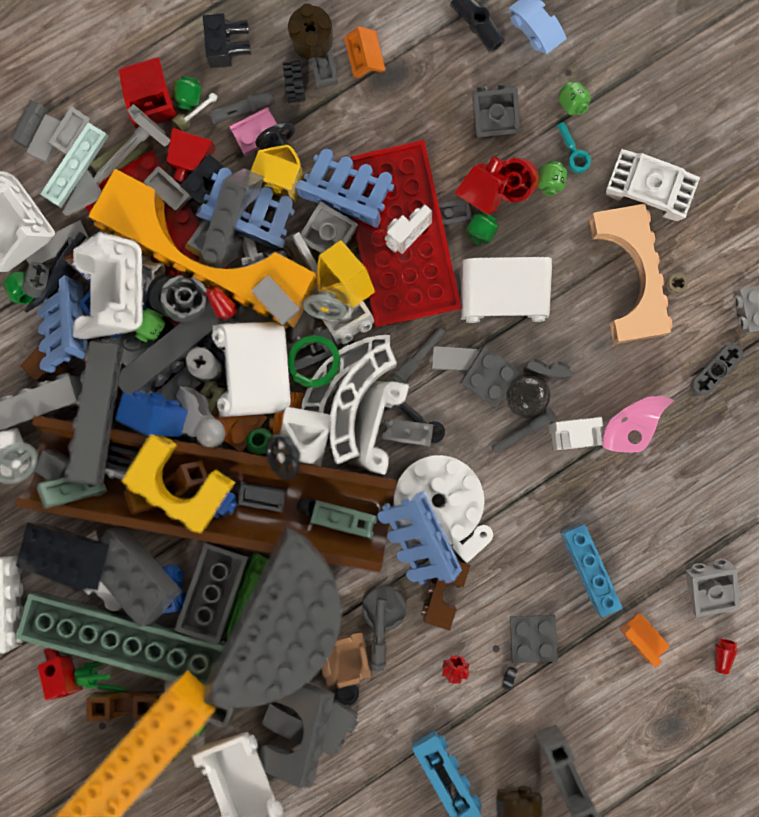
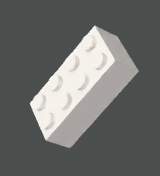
(10, 603)

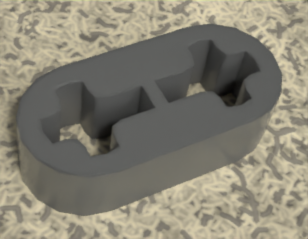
(38, 280)

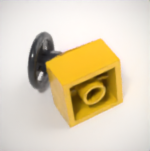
(278, 161)

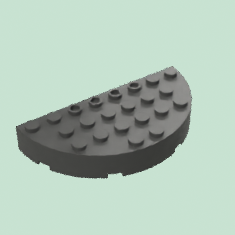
(282, 629)

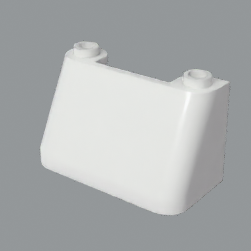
(21, 224)
(115, 286)
(505, 287)
(254, 368)
(367, 422)
(238, 777)

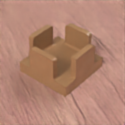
(347, 661)

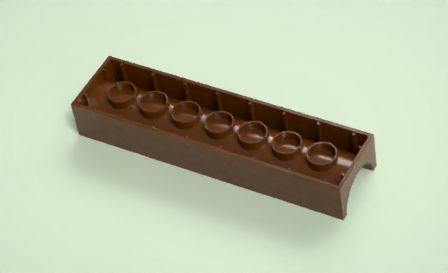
(248, 525)

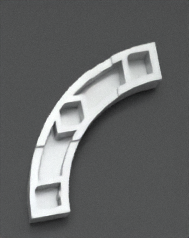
(349, 396)
(317, 398)

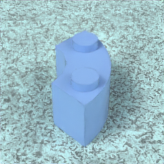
(541, 29)

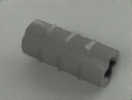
(28, 124)

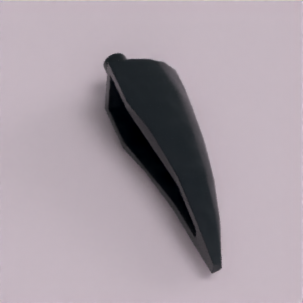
(58, 269)

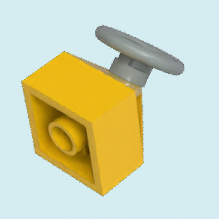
(339, 282)

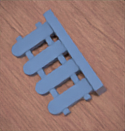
(350, 204)
(256, 218)
(67, 301)
(433, 540)

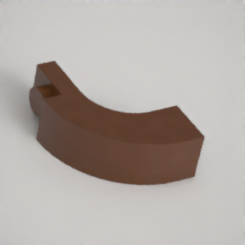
(182, 484)

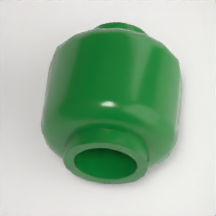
(187, 92)
(482, 228)
(13, 288)
(255, 439)

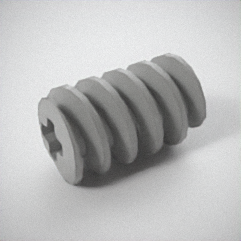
(204, 365)

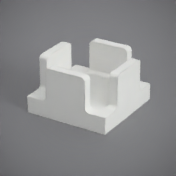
(576, 433)

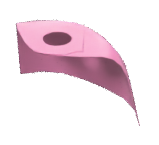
(641, 417)

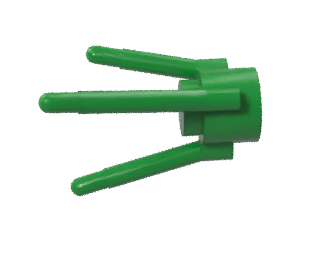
(88, 677)

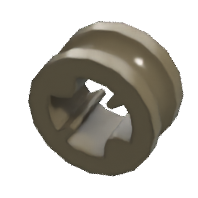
(677, 276)

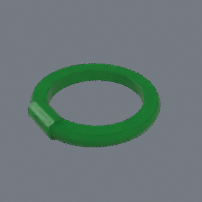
(304, 380)

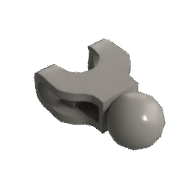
(199, 421)

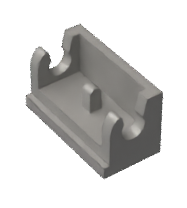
(408, 432)

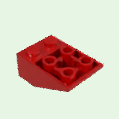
(148, 90)

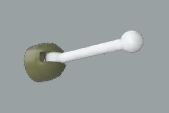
(182, 121)

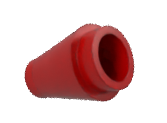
(221, 304)
(725, 655)

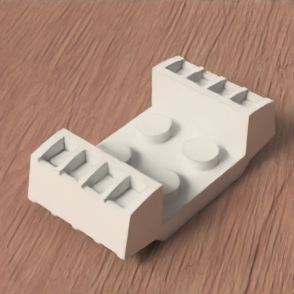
(653, 184)

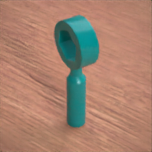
(571, 145)

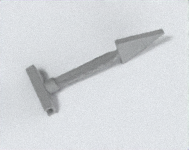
(88, 187)

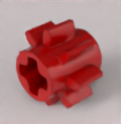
(455, 669)

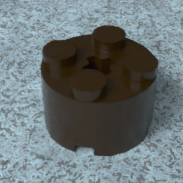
(310, 31)
(518, 803)

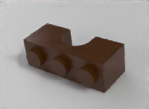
(32, 367)
(437, 611)
(110, 705)

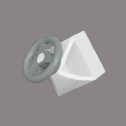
(14, 457)

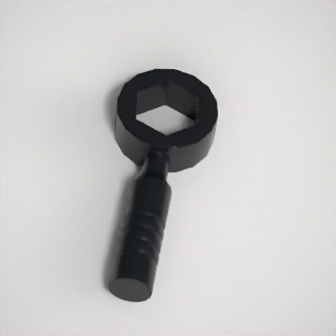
(415, 416)

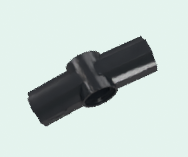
(485, 30)

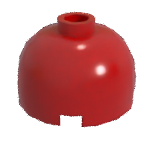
(521, 179)

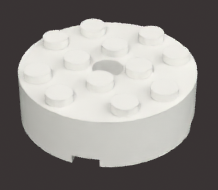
(458, 486)

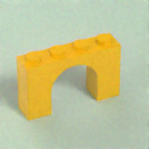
(146, 479)

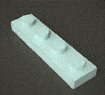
(74, 165)

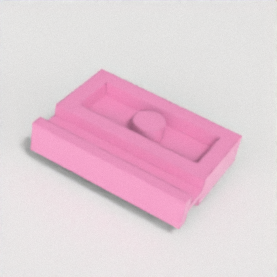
(249, 128)

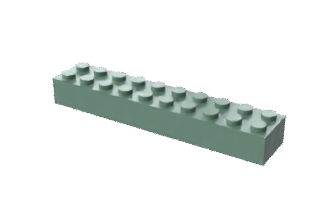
(115, 638)

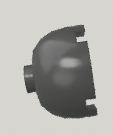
(184, 299)

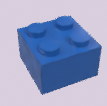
(152, 414)

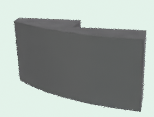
(555, 371)
(284, 722)

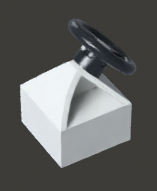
(300, 441)

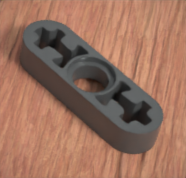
(722, 354)

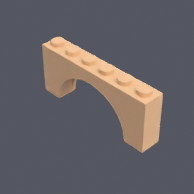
(632, 231)

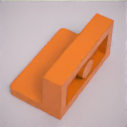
(364, 51)
(645, 639)

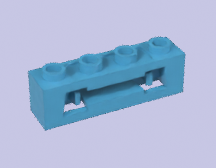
(591, 570)
(428, 746)

